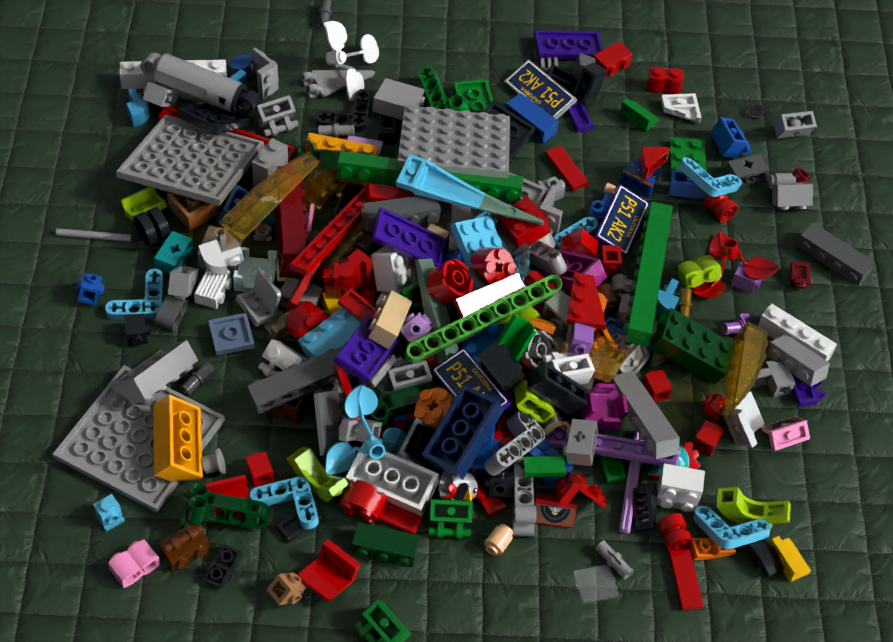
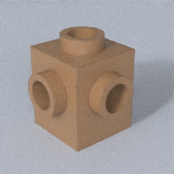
(286, 588)

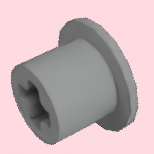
(214, 462)

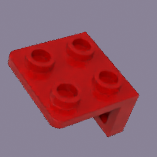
(571, 483)
(330, 572)

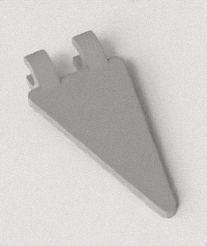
(328, 81)

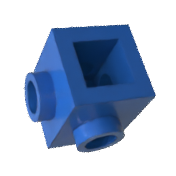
(90, 288)

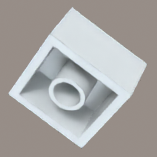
(392, 270)
(680, 487)

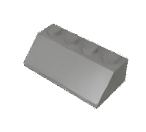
(156, 372)

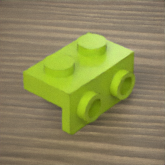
(142, 201)

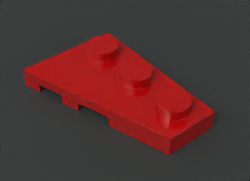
(585, 303)

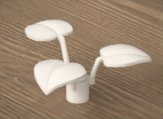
(336, 37)

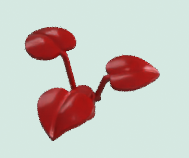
(728, 248)

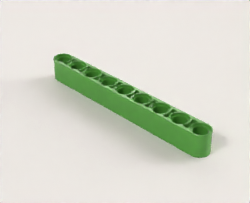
(477, 325)

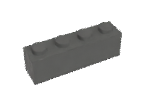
(415, 209)
(835, 254)

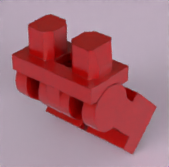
(348, 275)

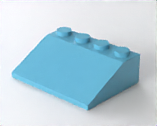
(329, 334)

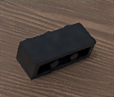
(557, 388)

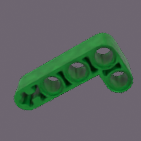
(436, 93)

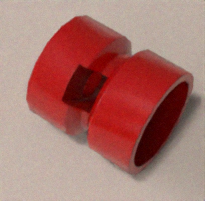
(721, 207)
(673, 529)

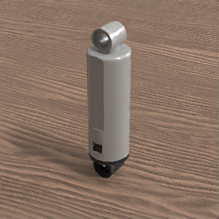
(200, 83)

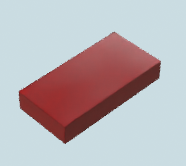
(356, 305)
(400, 518)

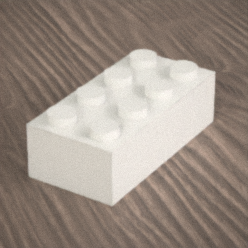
(401, 480)

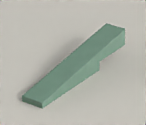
(434, 309)

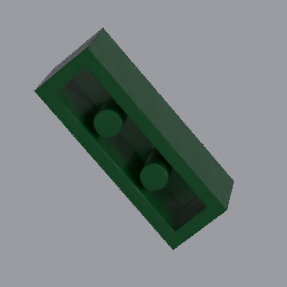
(385, 545)

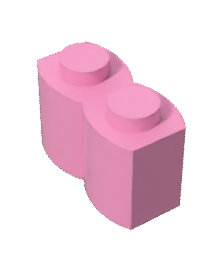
(133, 563)

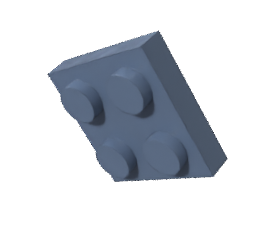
(231, 334)

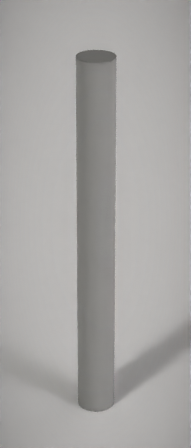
(94, 235)

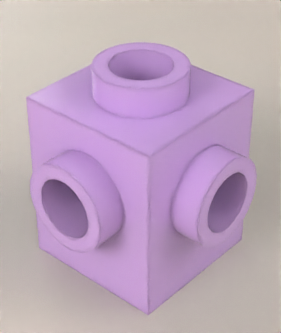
(409, 330)

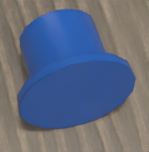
(242, 62)

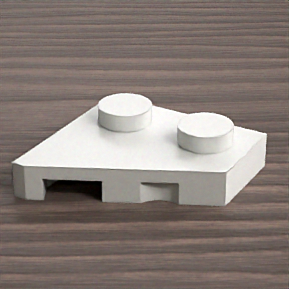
(682, 106)

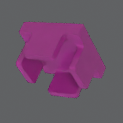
(605, 407)

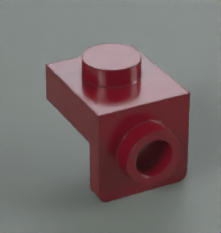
(800, 274)

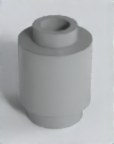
(781, 178)

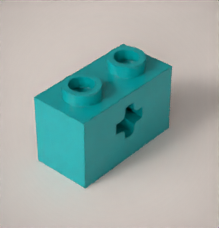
(174, 252)

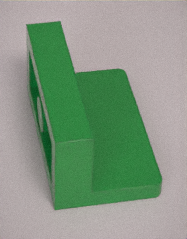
(638, 115)
(517, 335)

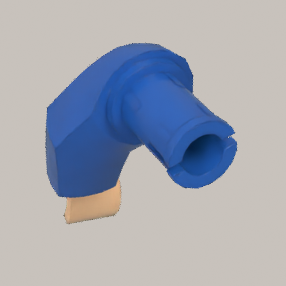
(599, 207)

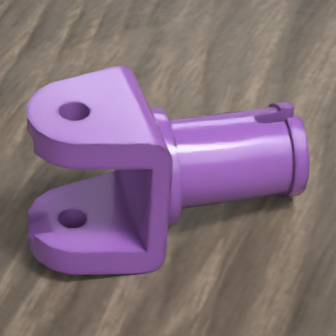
(735, 327)

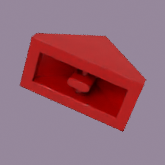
(652, 158)
(580, 243)

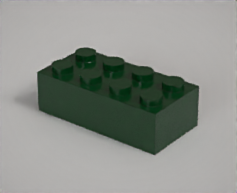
(693, 346)

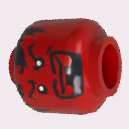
(713, 407)

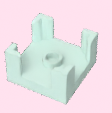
(245, 276)

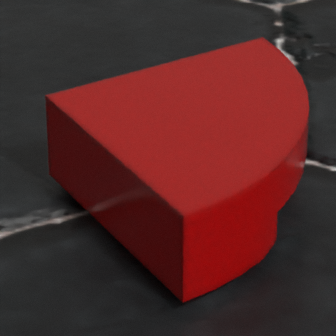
(492, 506)

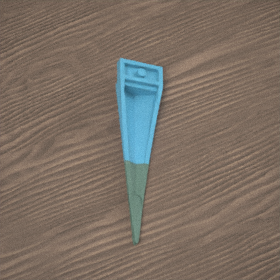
(435, 183)

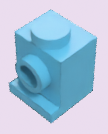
(108, 512)

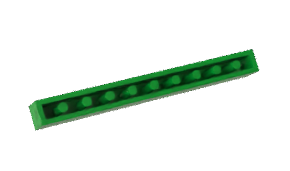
(385, 171)
(648, 275)

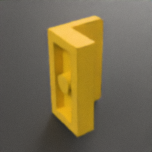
(791, 559)

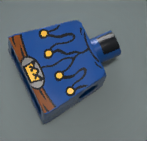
(632, 178)

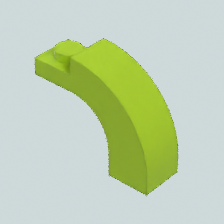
(321, 484)
(743, 510)

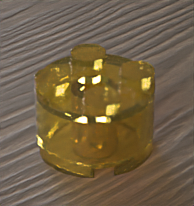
(606, 358)

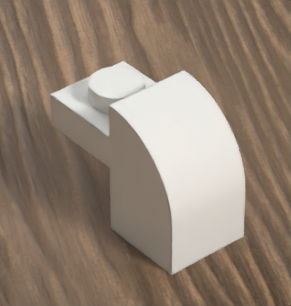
(218, 261)

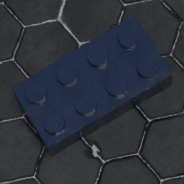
(462, 432)

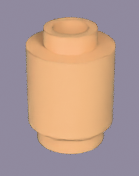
(498, 539)

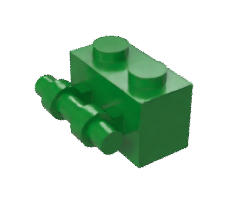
(451, 512)
(385, 623)

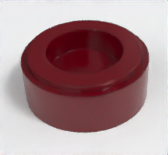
(801, 175)

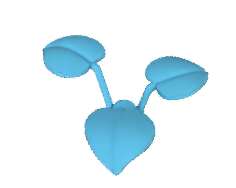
(341, 455)

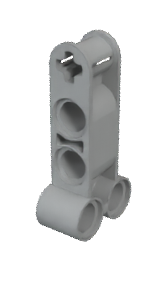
(523, 502)

